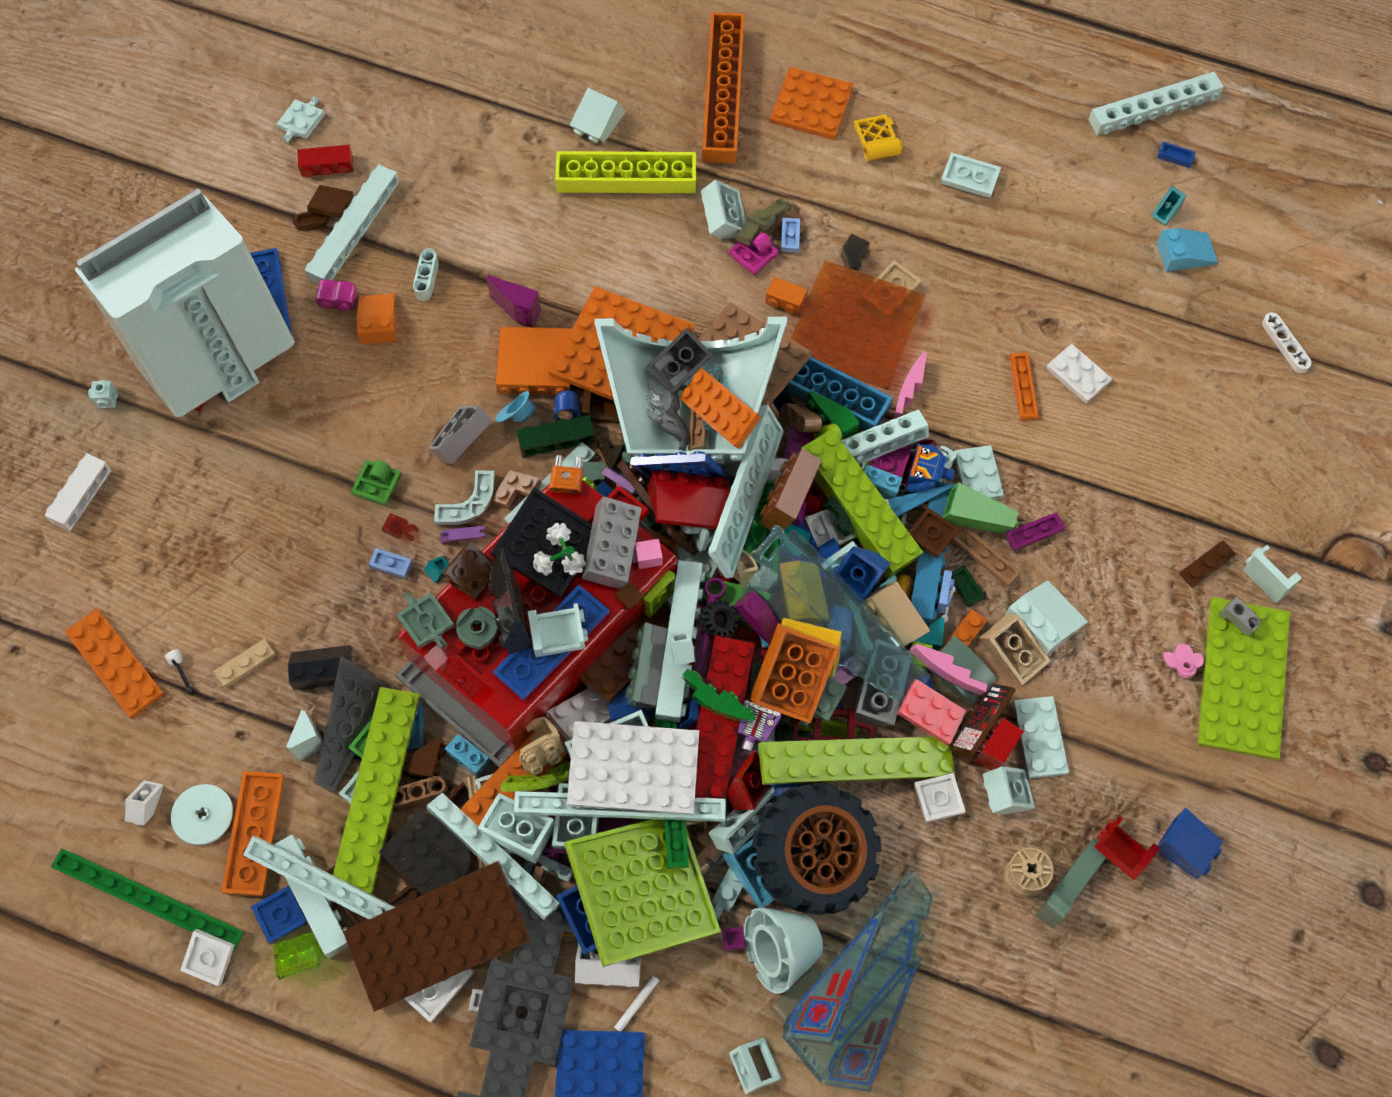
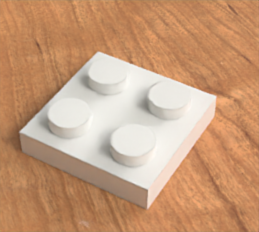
(939, 798)
(207, 957)

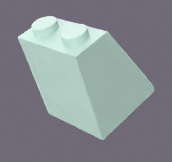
(596, 116)

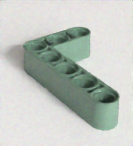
(1071, 885)

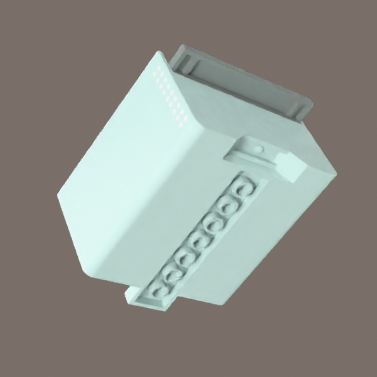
(187, 304)

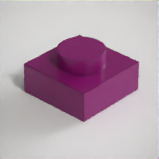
(733, 938)

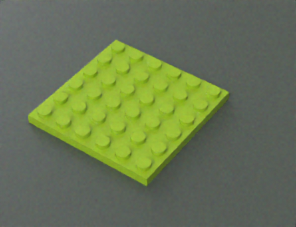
(633, 896)

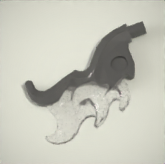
(665, 411)

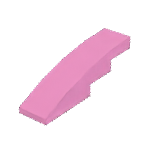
(911, 384)
(942, 665)

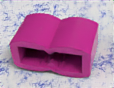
(336, 294)

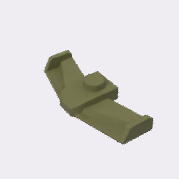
(761, 220)

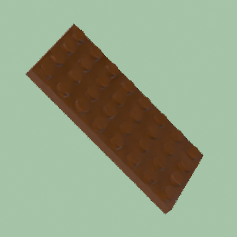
(437, 936)

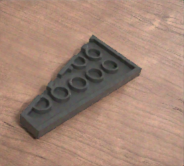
(348, 715)

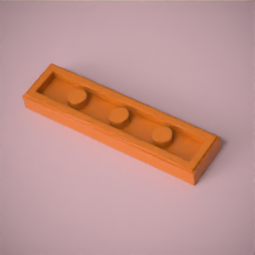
(1024, 386)

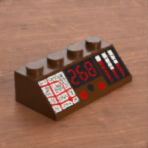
(981, 721)

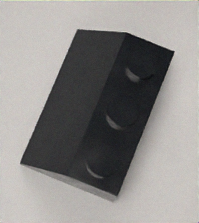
(316, 667)

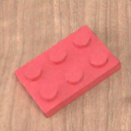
(931, 712)

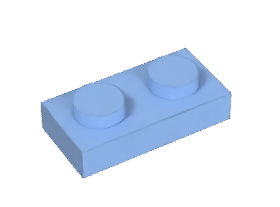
(790, 235)
(390, 563)
(945, 599)

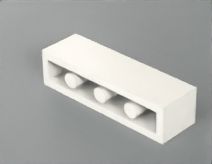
(77, 492)

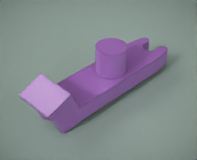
(462, 534)

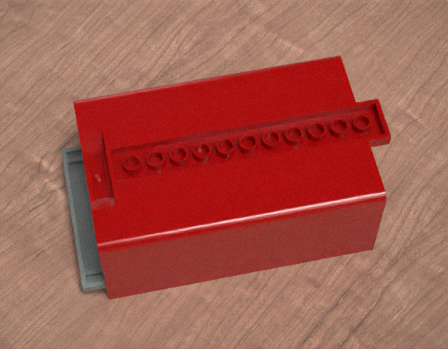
(461, 679)

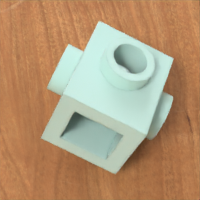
(103, 394)

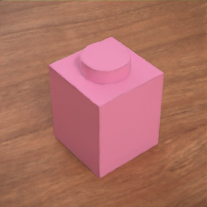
(647, 554)

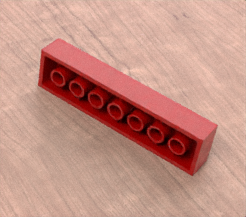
(726, 671)

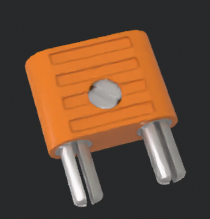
(566, 479)

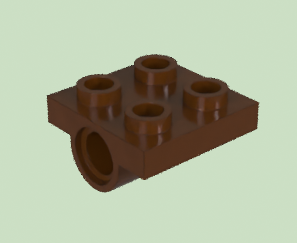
(469, 570)

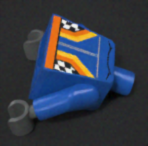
(926, 469)

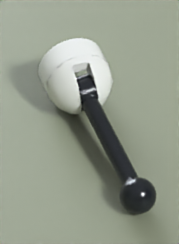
(174, 658)

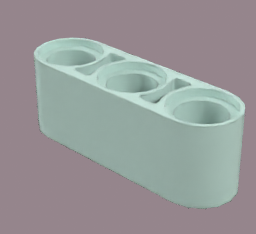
(426, 282)

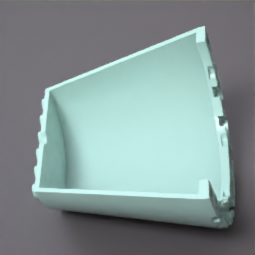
(745, 373)

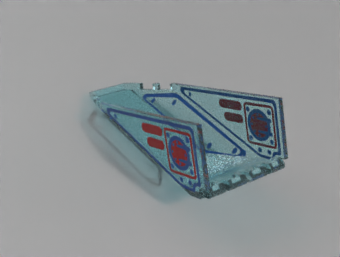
(856, 1000)

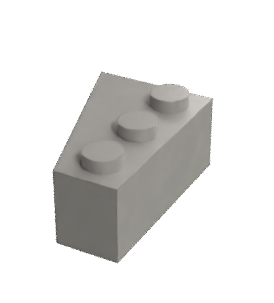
(459, 433)

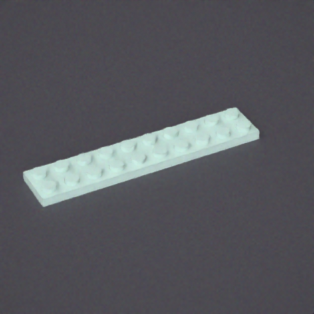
(746, 493)

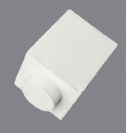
(142, 802)

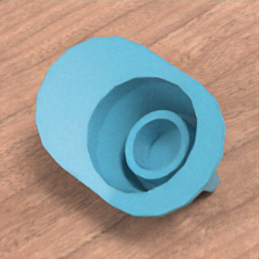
(517, 410)

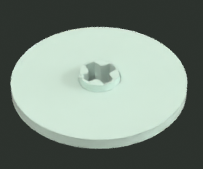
(208, 828)

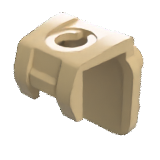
(543, 749)

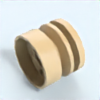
(1023, 883)

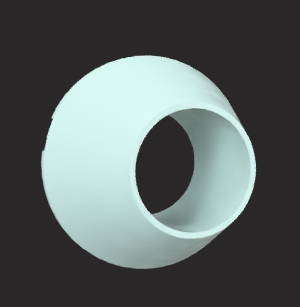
(781, 946)

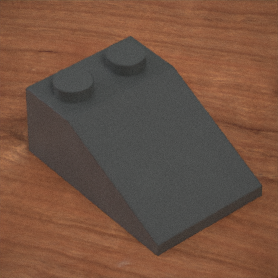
(679, 361)

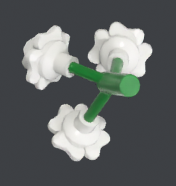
(573, 561)

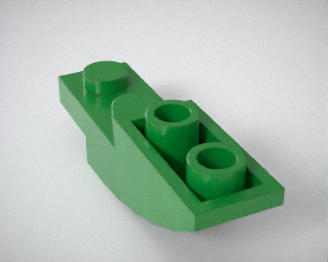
(724, 705)

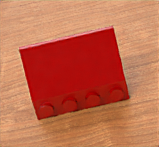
(688, 498)

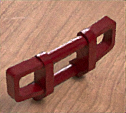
(849, 714)

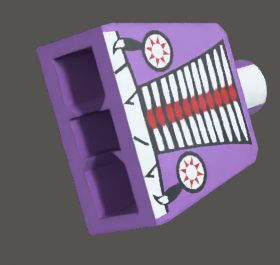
(760, 729)

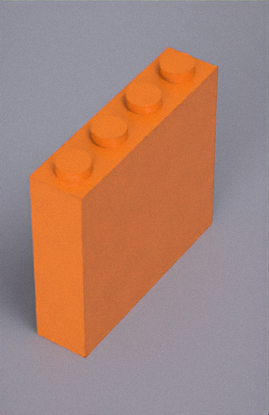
(526, 359)

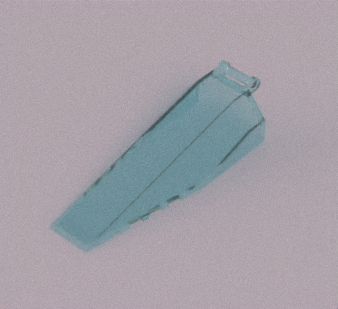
(808, 589)

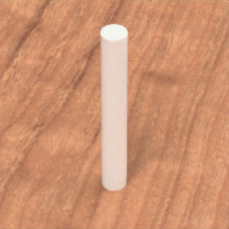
(636, 1004)

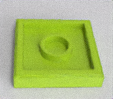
(659, 594)

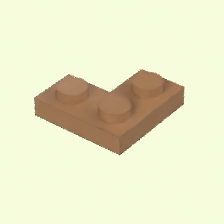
(514, 484)

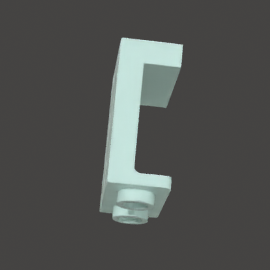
(1268, 576)
(557, 631)

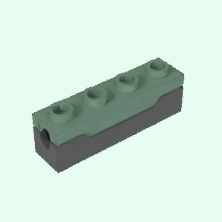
(647, 666)

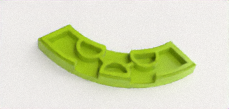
(531, 782)

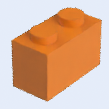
(786, 296)

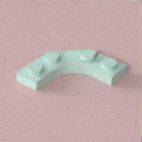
(473, 507)

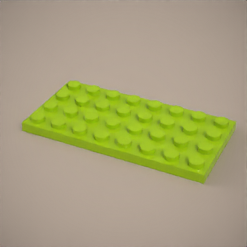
(1244, 683)

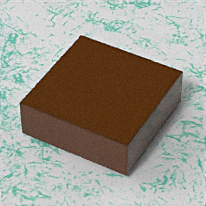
(629, 596)

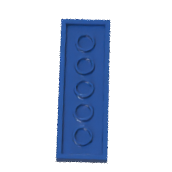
(270, 270)
(524, 671)

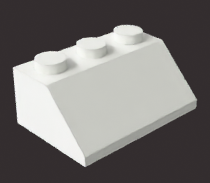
(590, 970)

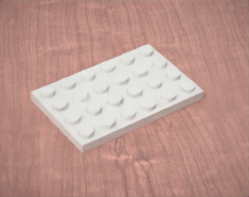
(633, 768)

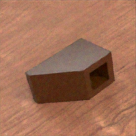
(427, 759)

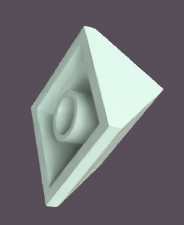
(305, 738)

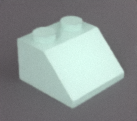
(1008, 790)

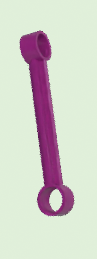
(706, 640)

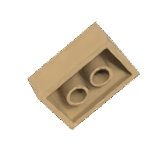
(897, 612)

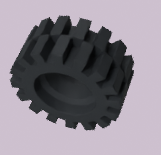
(708, 618)

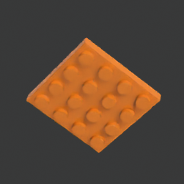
(811, 103)

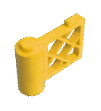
(880, 146)

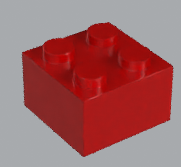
(998, 744)

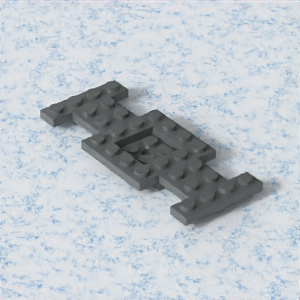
(524, 983)

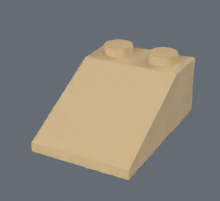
(1015, 648)

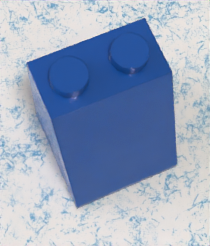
(1190, 844)

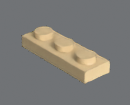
(244, 663)

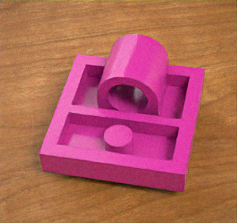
(756, 255)

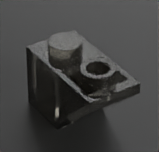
(854, 252)

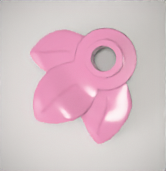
(1184, 658)

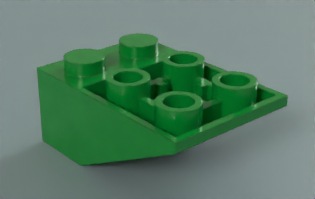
(833, 413)

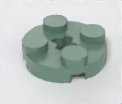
(479, 638)

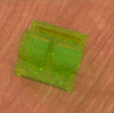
(296, 955)

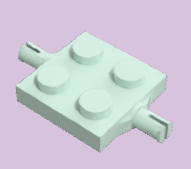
(300, 119)

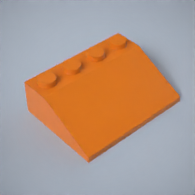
(794, 673)

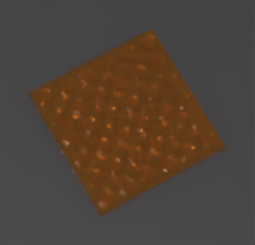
(858, 323)

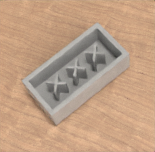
(611, 543)

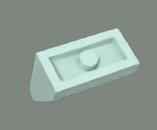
(746, 1069)

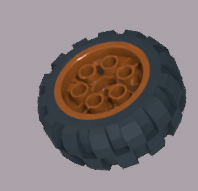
(785, 871)

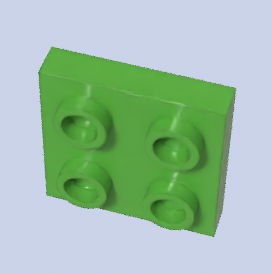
(376, 482)

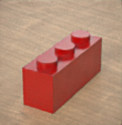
(325, 160)

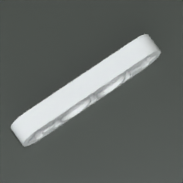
(1289, 341)

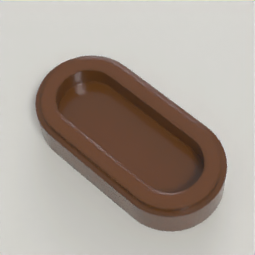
(310, 220)

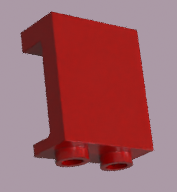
(1124, 850)

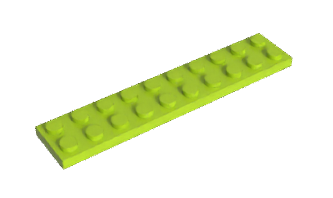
(853, 760)
(376, 788)

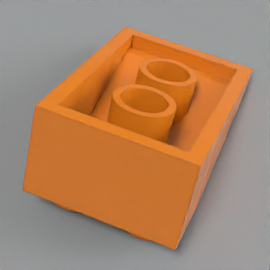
(377, 318)

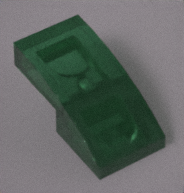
(842, 520)

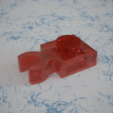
(397, 526)

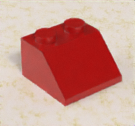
(747, 785)

